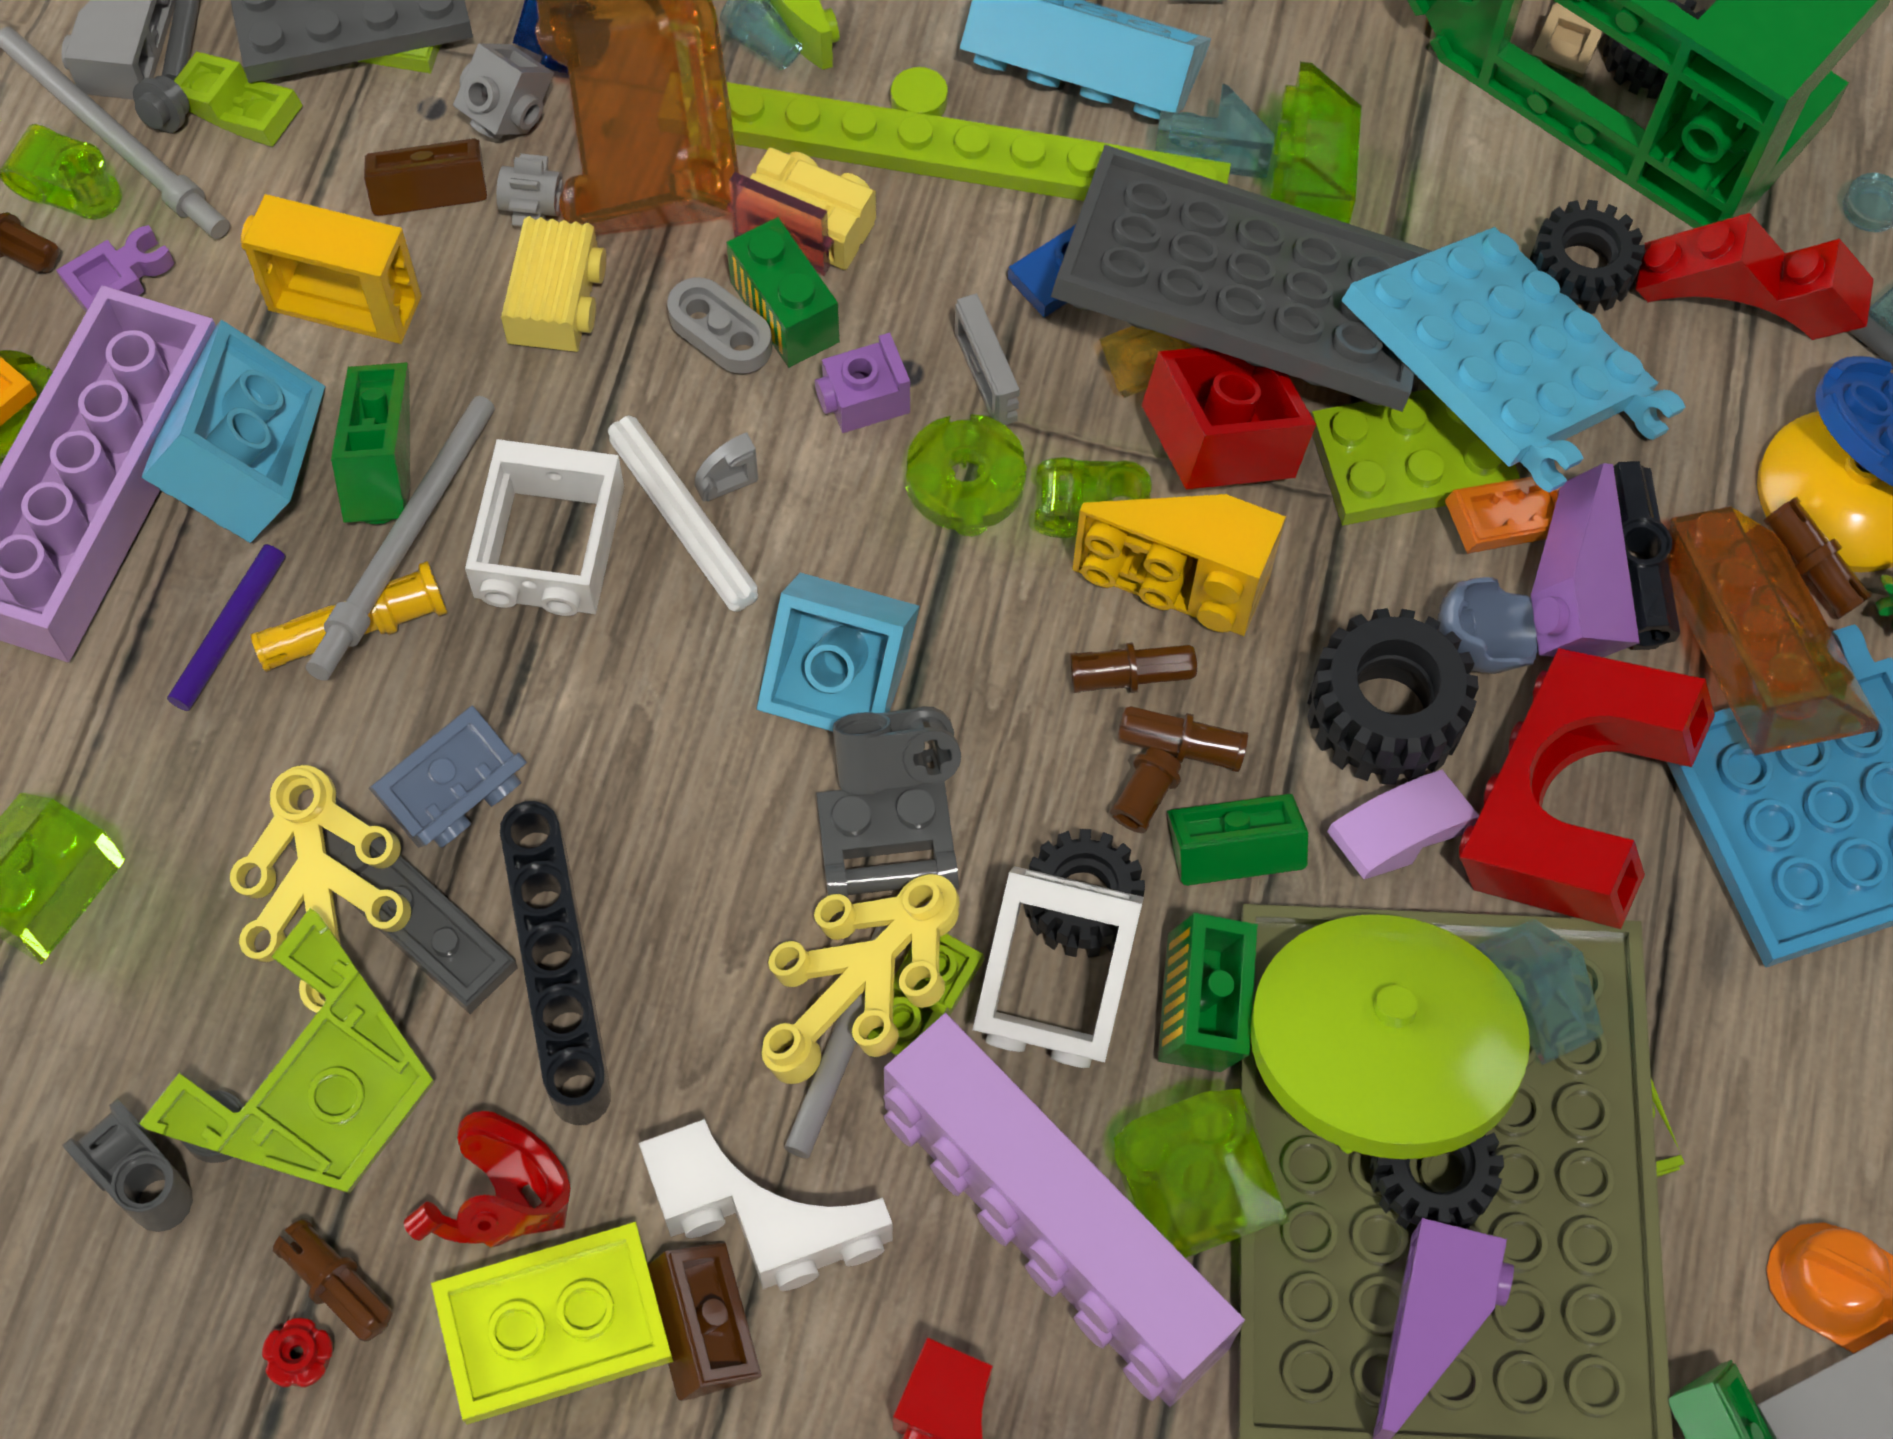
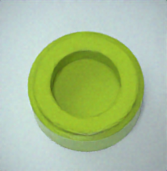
(919, 91)

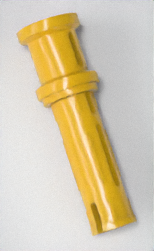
(398, 603)

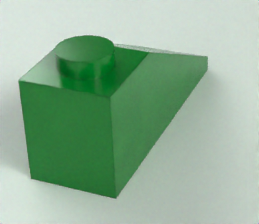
(373, 443)

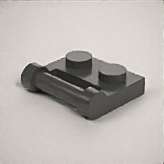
(884, 825)

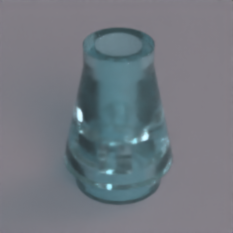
(761, 30)

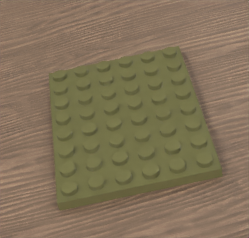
(1580, 1217)

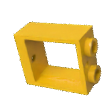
(332, 268)

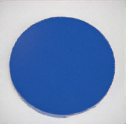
(1858, 411)

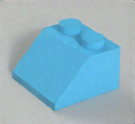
(835, 652)

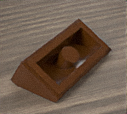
(425, 177)
(703, 1321)

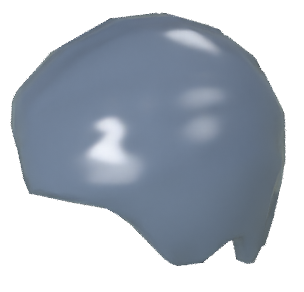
(1491, 624)

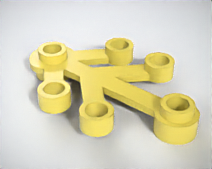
(314, 872)
(864, 967)

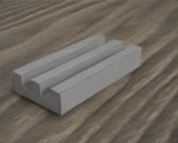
(986, 359)

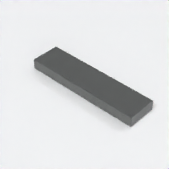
(437, 934)

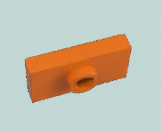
(1501, 513)

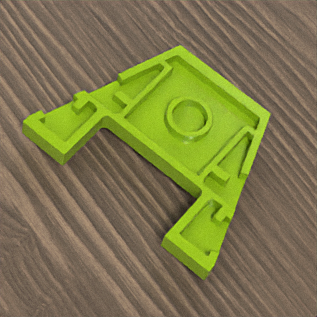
(331, 1094)

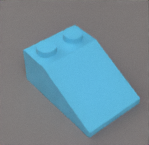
(236, 434)

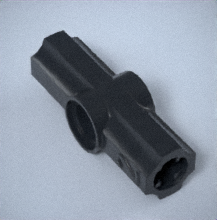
(1647, 535)

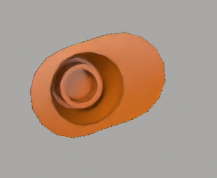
(1834, 1283)

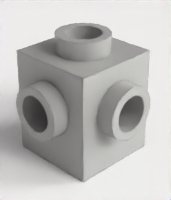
(502, 90)

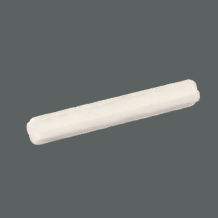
(683, 514)

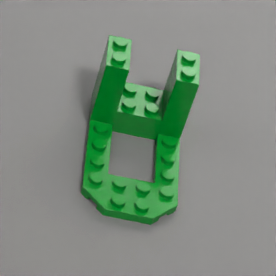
(1737, 101)

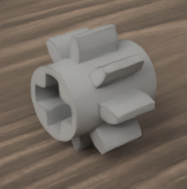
(529, 189)

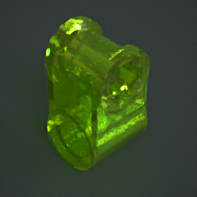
(61, 174)
(1084, 483)

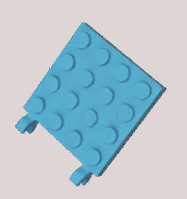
(1508, 351)

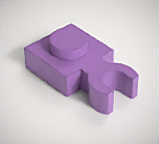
(115, 268)

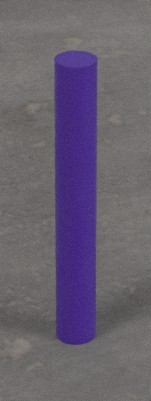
(226, 627)

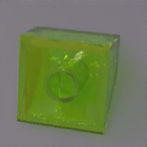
(48, 872)

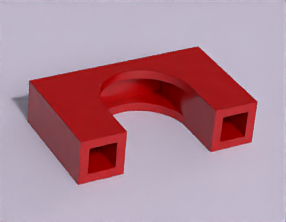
(1578, 711)

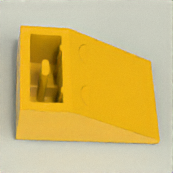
(1182, 554)

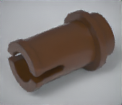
(1152, 779)

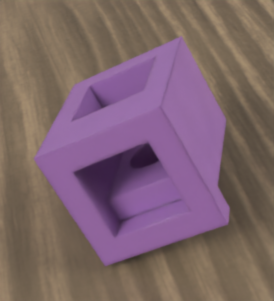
(864, 385)

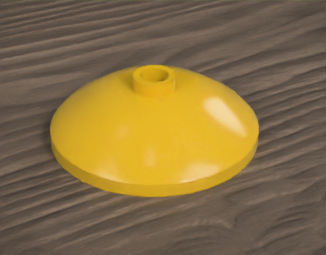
(1834, 492)

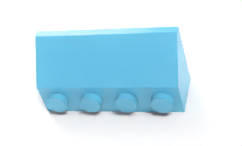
(1090, 47)

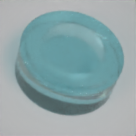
(1870, 202)

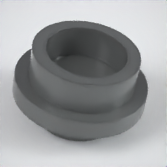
(161, 103)

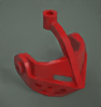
(511, 1160)

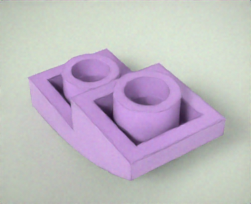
(1400, 822)

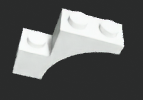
(783, 1236)

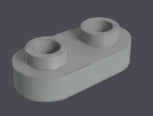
(724, 327)

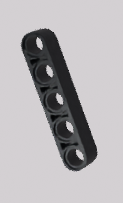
(560, 990)

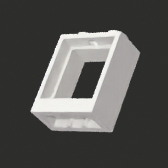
(550, 474)
(1074, 899)

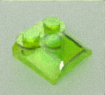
(1200, 1171)

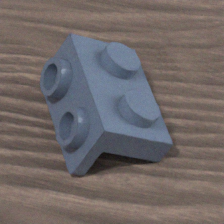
(447, 779)

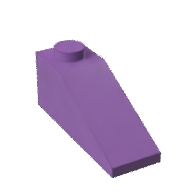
(1583, 576)
(1444, 1298)

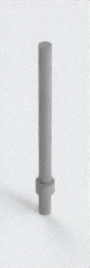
(177, 191)
(350, 618)

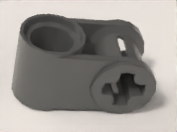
(889, 752)
(124, 1162)

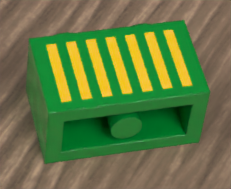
(784, 290)
(1208, 993)

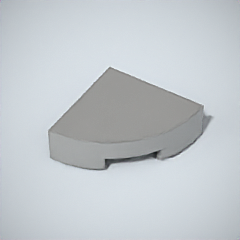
(727, 468)

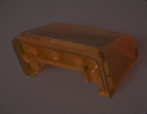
(644, 110)

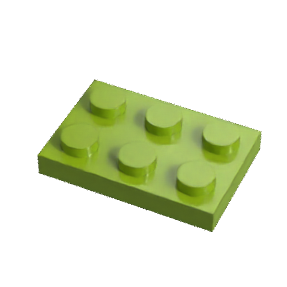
(1400, 461)

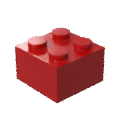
(1226, 418)

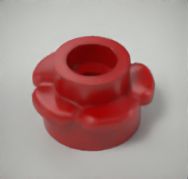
(297, 1372)

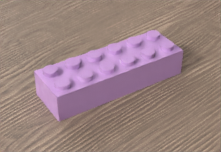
(78, 463)
(1058, 1212)

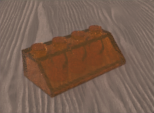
(1763, 634)

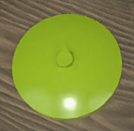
(1389, 1036)

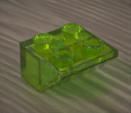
(1317, 146)

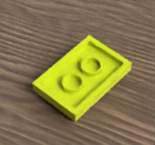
(550, 1323)

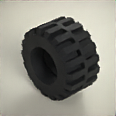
(1401, 652)

